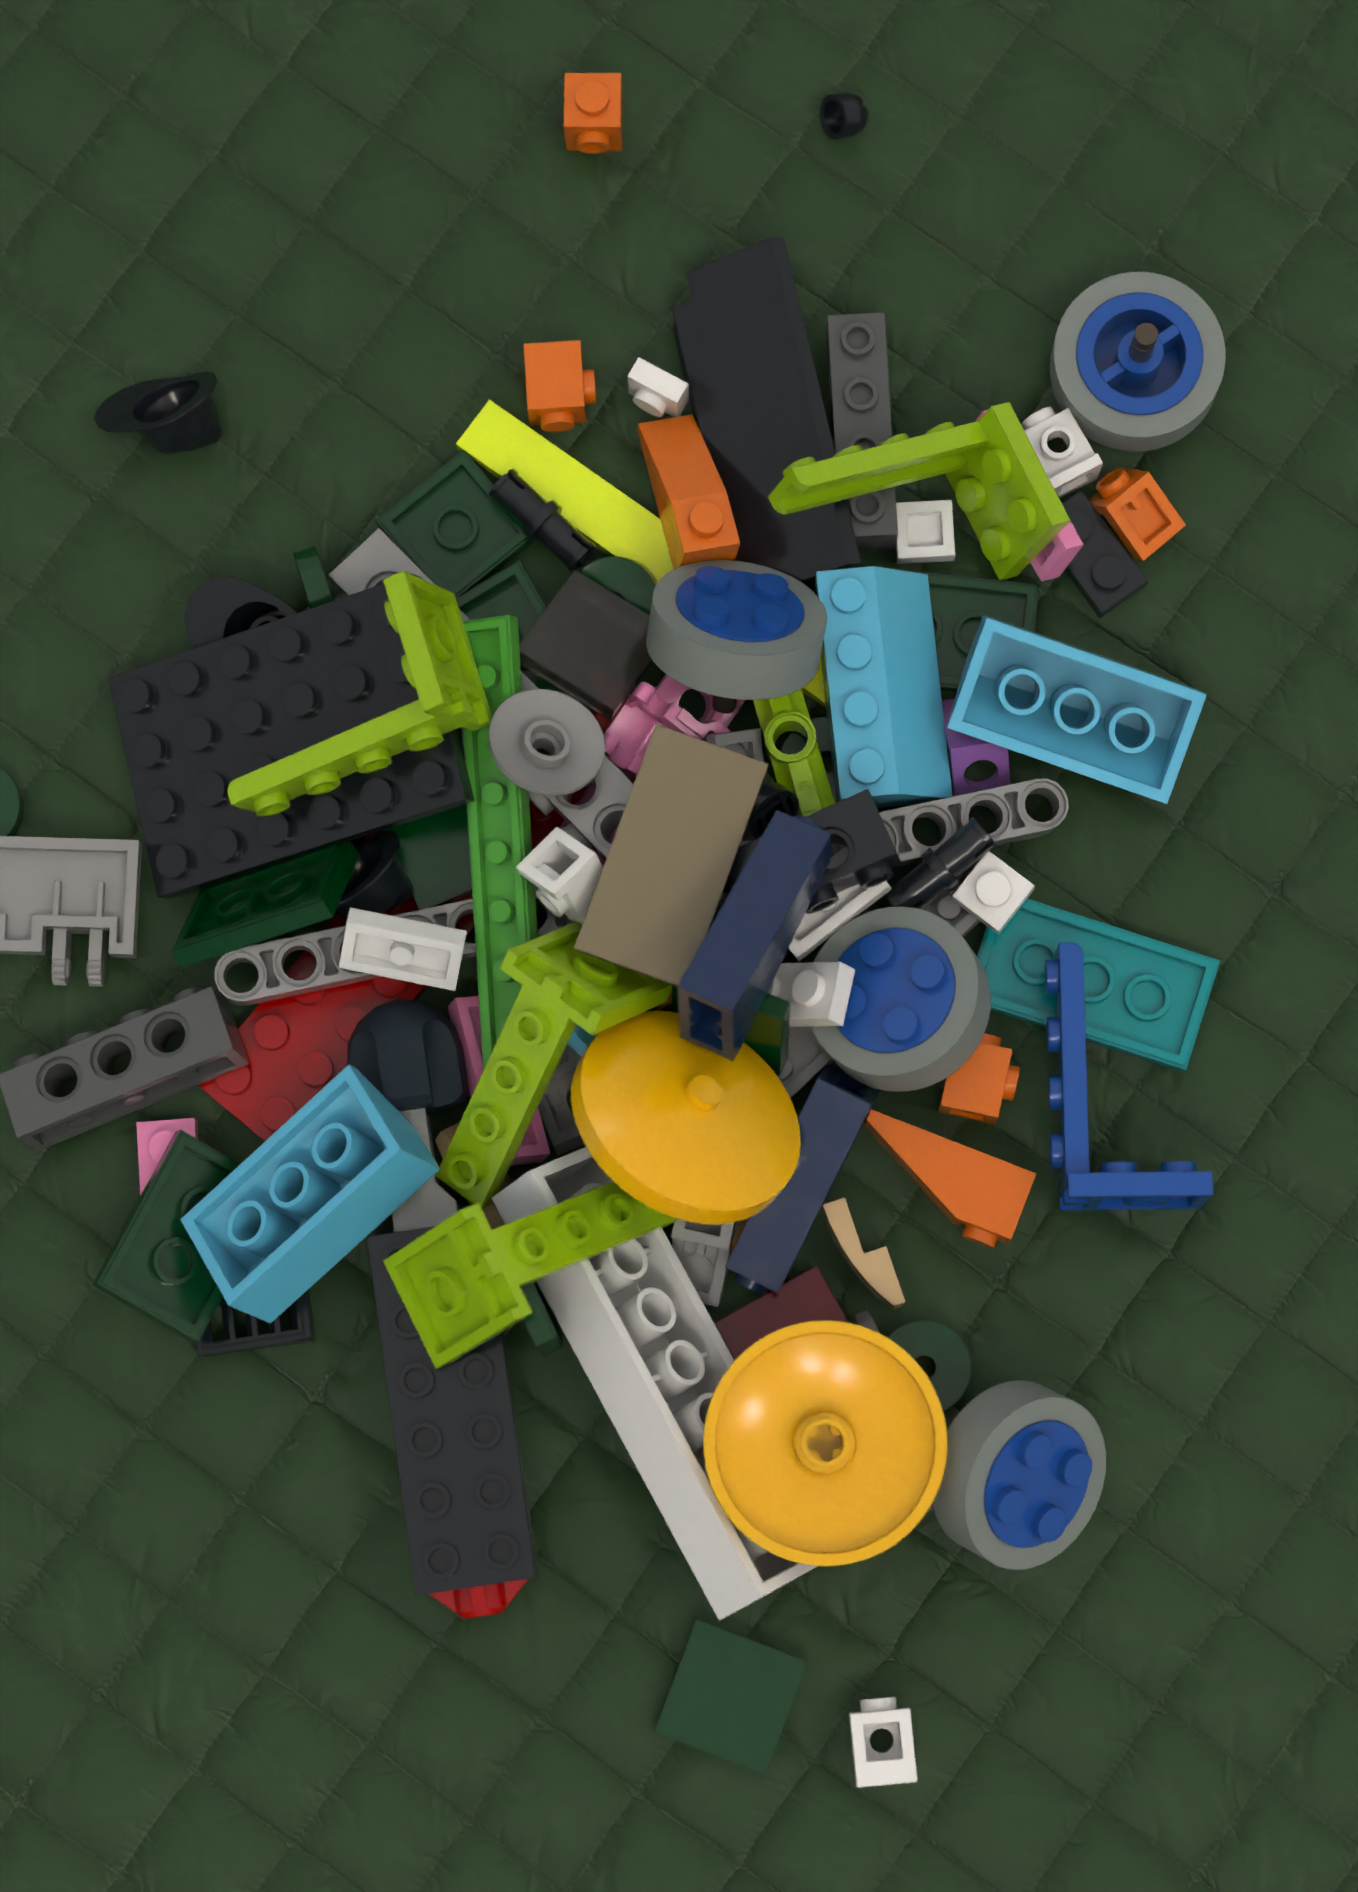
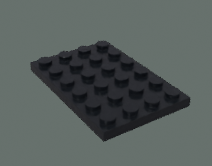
(255, 700)

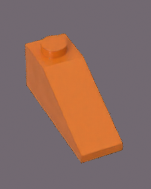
(688, 492)
(963, 1183)

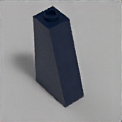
(752, 934)
(827, 1134)

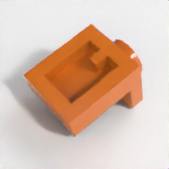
(1136, 510)

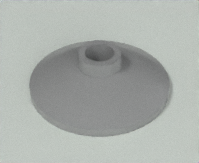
(552, 723)

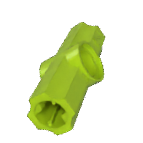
(799, 772)

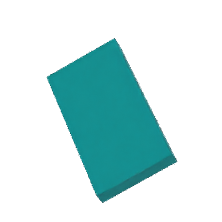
(1137, 990)

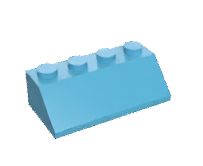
(883, 686)
(1075, 709)
(308, 1196)

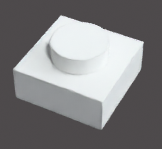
(657, 390)
(925, 532)
(993, 892)

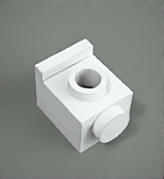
(1069, 468)
(564, 873)
(887, 1767)

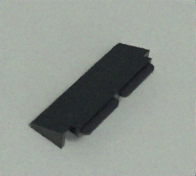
(761, 406)

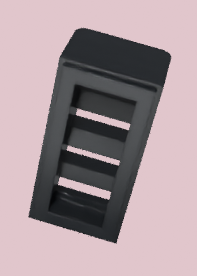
(302, 1331)

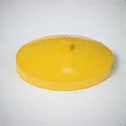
(684, 1123)
(825, 1443)

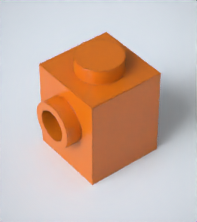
(593, 112)
(557, 385)
(981, 1083)

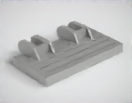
(70, 890)

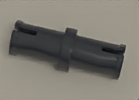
(542, 520)
(942, 867)

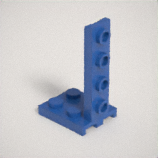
(1118, 1183)

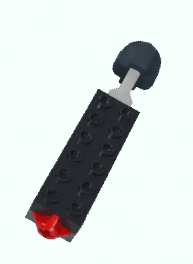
(456, 1421)

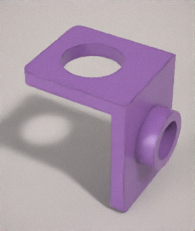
(968, 749)

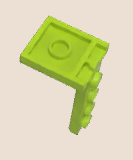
(986, 463)
(449, 693)
(555, 995)
(468, 1279)

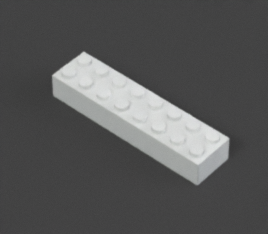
(655, 1373)

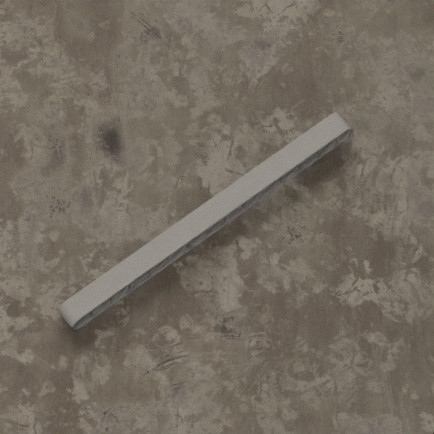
(948, 813)

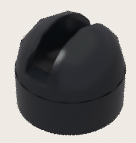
(843, 115)

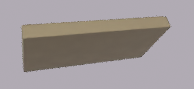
(671, 855)

